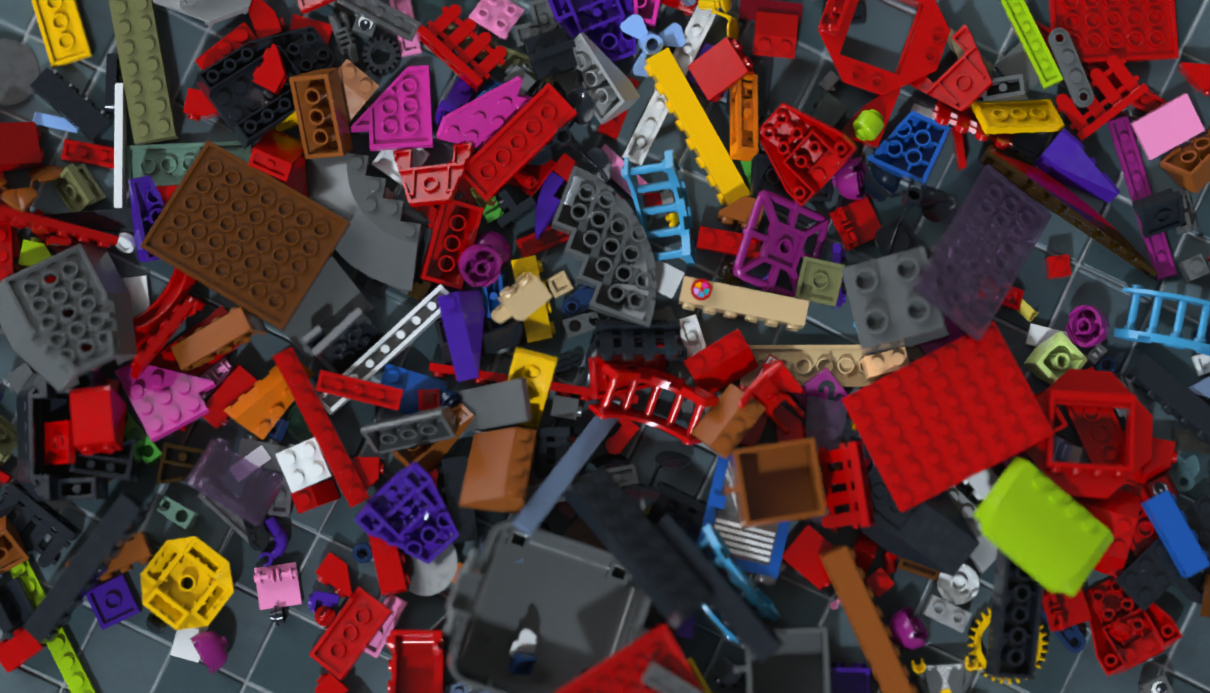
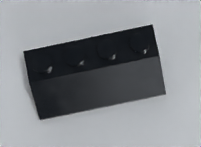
(494, 338)

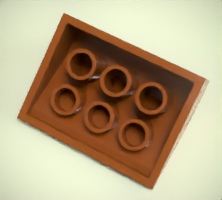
(499, 470)

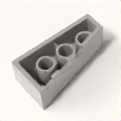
(986, 551)

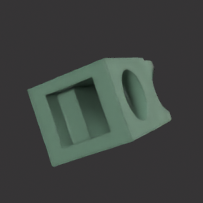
(178, 513)

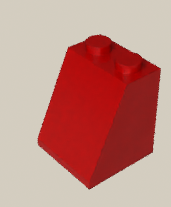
(20, 146)
(97, 419)

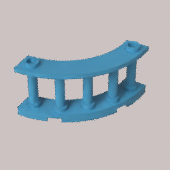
(681, 205)
(1151, 335)
(765, 605)

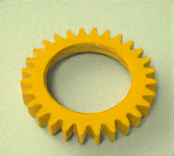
(977, 645)

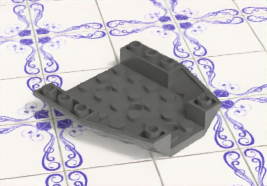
(51, 343)

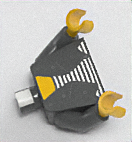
(944, 676)

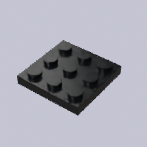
(347, 342)

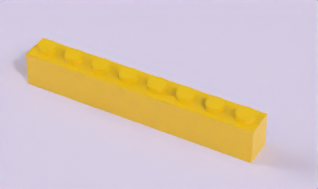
(696, 126)

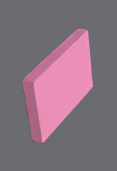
(1167, 126)

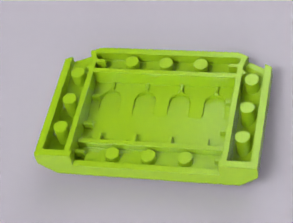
(1042, 528)

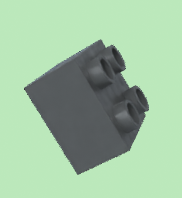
(887, 308)

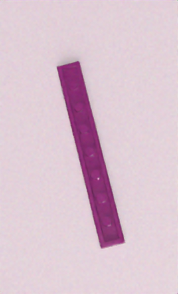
(1139, 188)

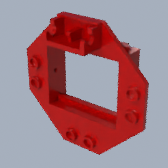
(919, 56)
(1093, 390)

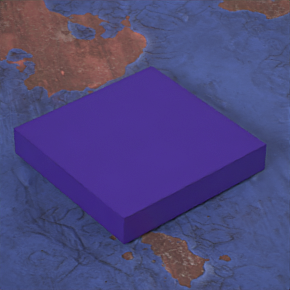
(113, 601)

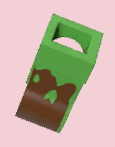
(491, 209)

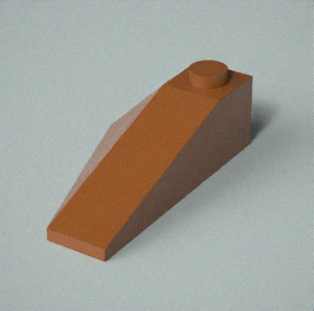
(1190, 164)
(431, 454)

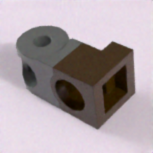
(419, 291)

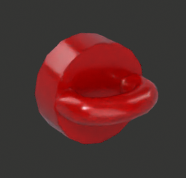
(198, 303)
(325, 615)
(1120, 629)

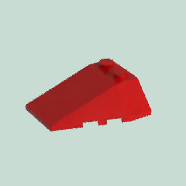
(1120, 516)

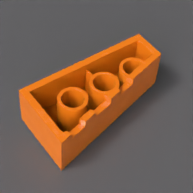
(264, 403)

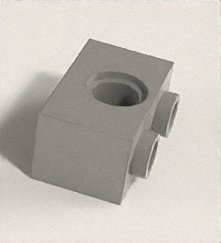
(946, 613)

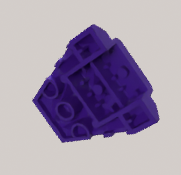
(599, 22)
(409, 514)

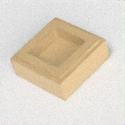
(559, 284)

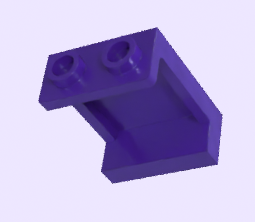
(849, 679)

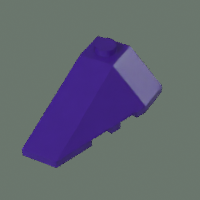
(1071, 165)
(146, 208)
(463, 324)

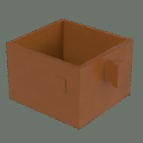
(776, 483)

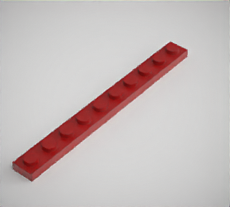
(564, 390)

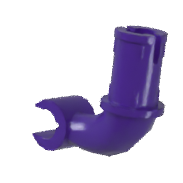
(280, 537)

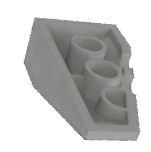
(605, 82)

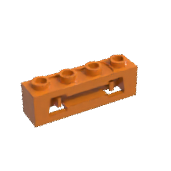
(744, 118)

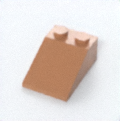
(355, 88)

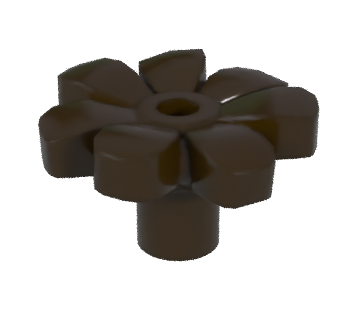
(728, 277)

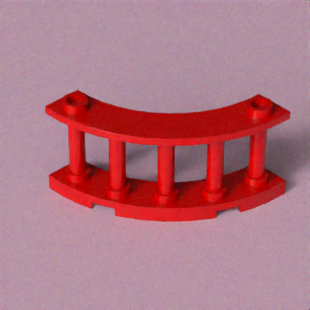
(659, 380)

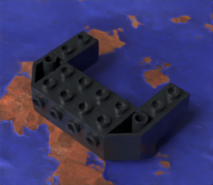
(41, 404)

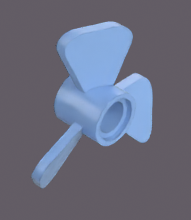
(669, 36)

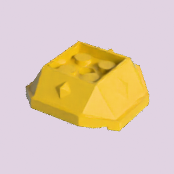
(164, 587)

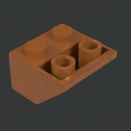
(738, 213)

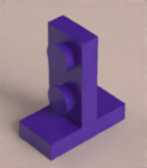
(458, 96)

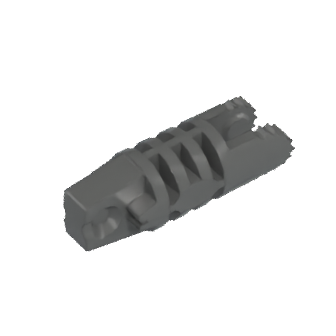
(344, 37)

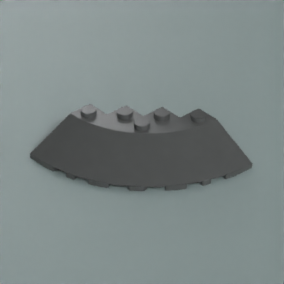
(378, 237)
(611, 246)

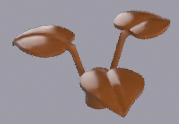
(22, 198)

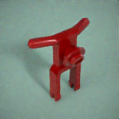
(769, 395)

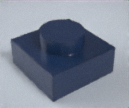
(278, 430)
(522, 663)

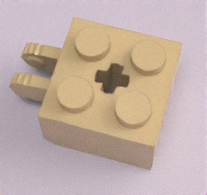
(521, 298)

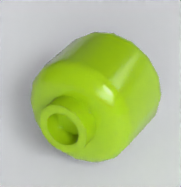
(868, 125)

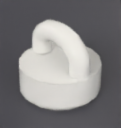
(126, 242)

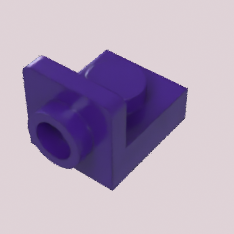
(327, 599)

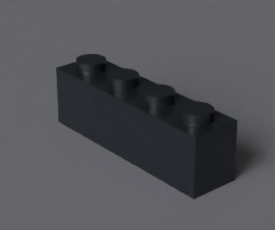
(71, 105)
(463, 517)

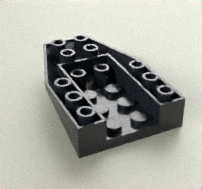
(244, 105)
(925, 534)

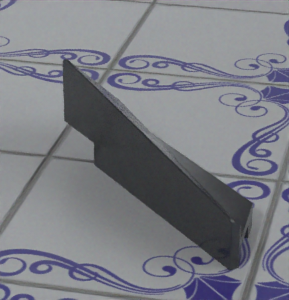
(107, 221)

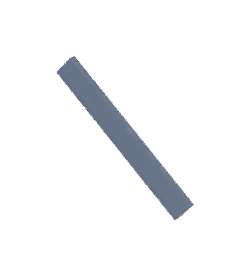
(563, 474)

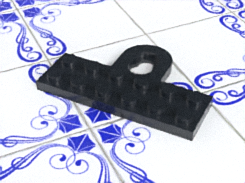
(1154, 569)

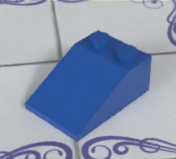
(410, 383)

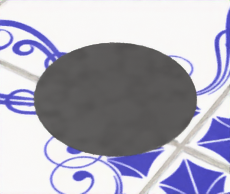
(17, 71)
(431, 577)

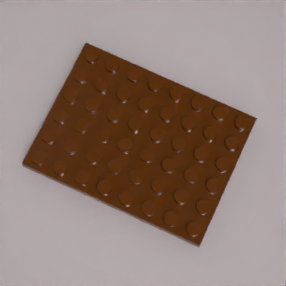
(245, 235)

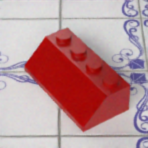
(451, 235)

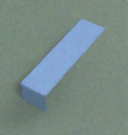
(53, 122)

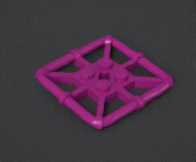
(776, 234)

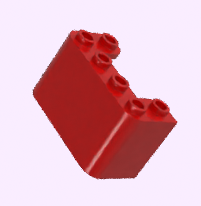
(416, 661)

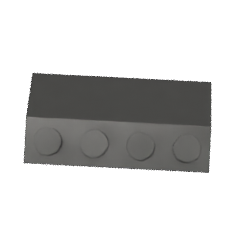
(410, 430)

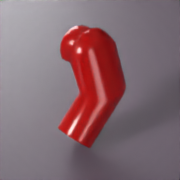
(889, 561)

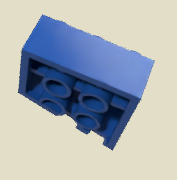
(912, 148)

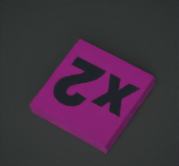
(823, 386)

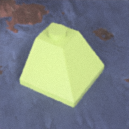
(1054, 358)

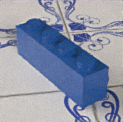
(1175, 533)

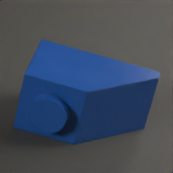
(492, 291)

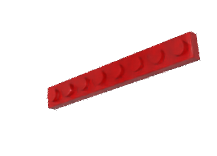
(321, 427)

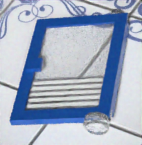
(754, 549)

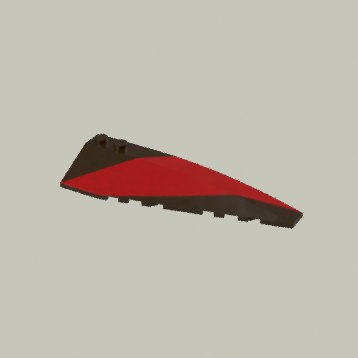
(1062, 202)

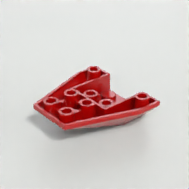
(803, 151)
(1151, 629)

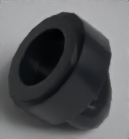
(155, 623)

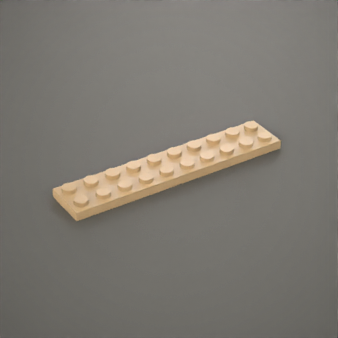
(808, 360)

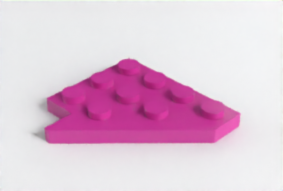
(401, 113)
(483, 116)
(165, 398)

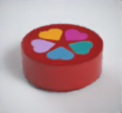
(701, 289)

